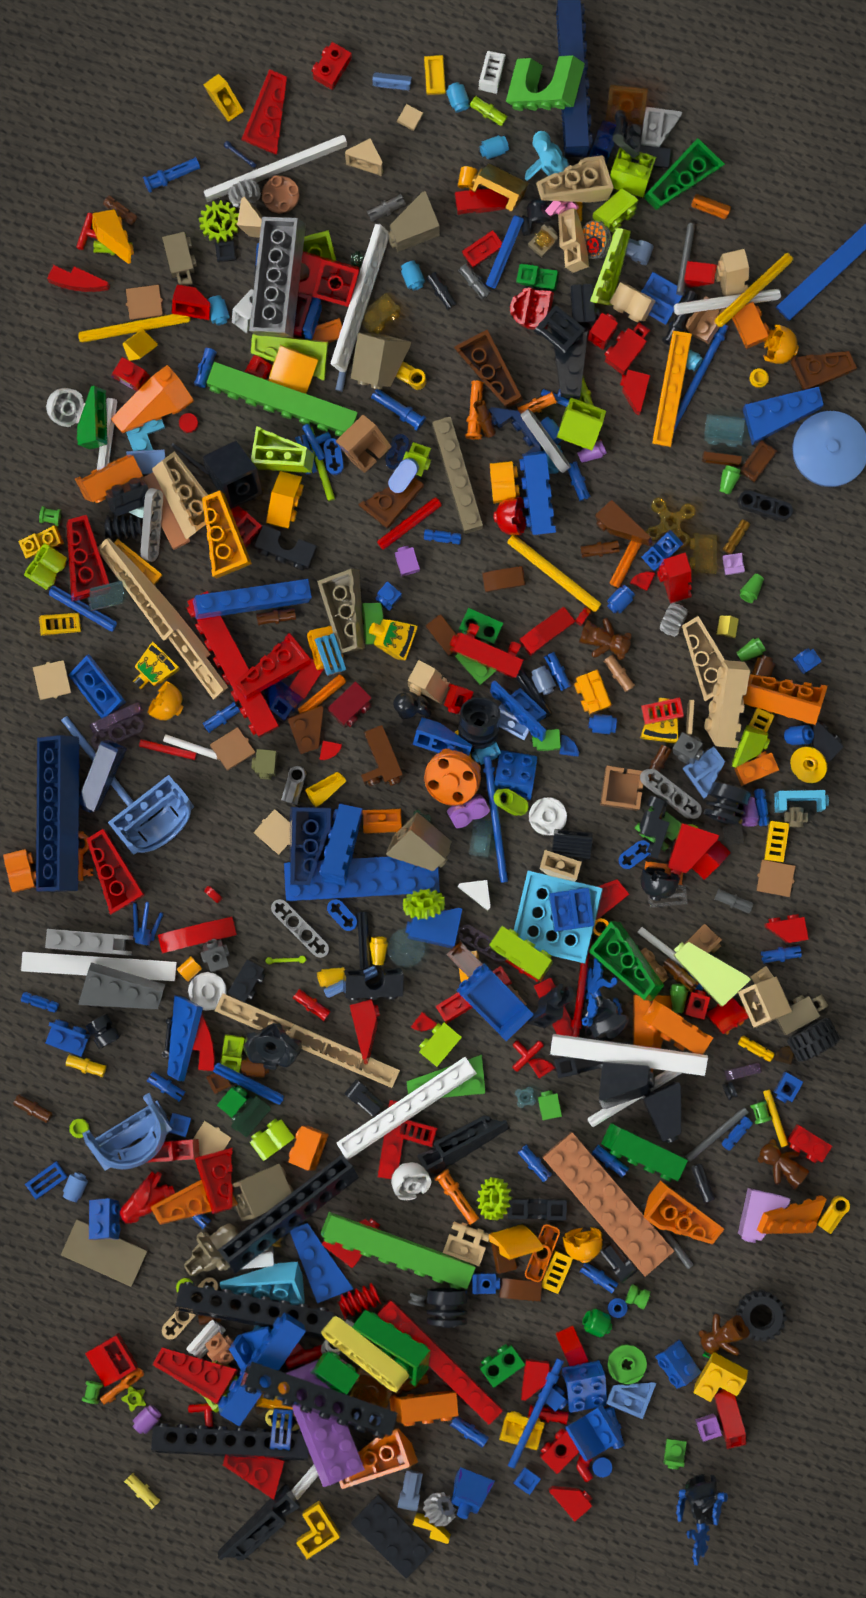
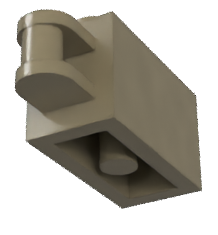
(179, 257)
(802, 1013)

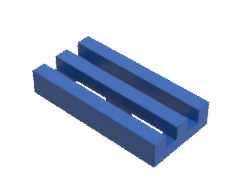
(312, 318)
(59, 1171)
(280, 1446)

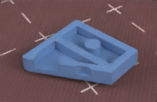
(705, 771)
(631, 1398)

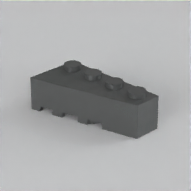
(119, 989)

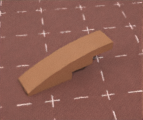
(168, 523)

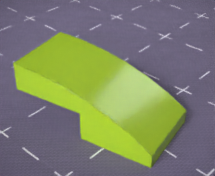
(232, 1052)

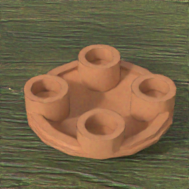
(280, 194)

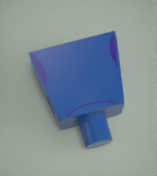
(470, 1492)

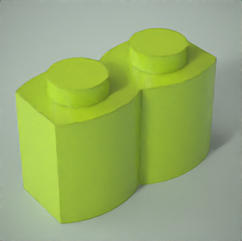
(45, 566)
(272, 1139)

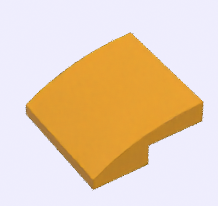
(293, 369)
(515, 1241)

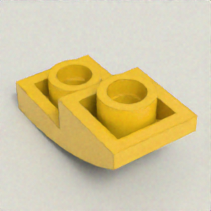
(32, 543)

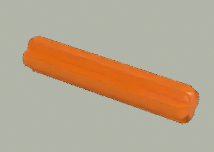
(625, 564)
(323, 694)

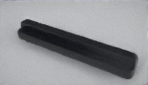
(532, 692)
(363, 934)

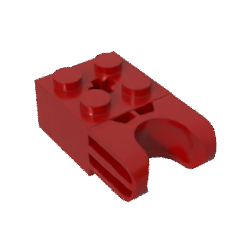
(321, 272)

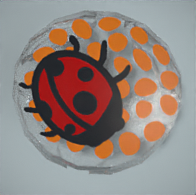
(597, 239)

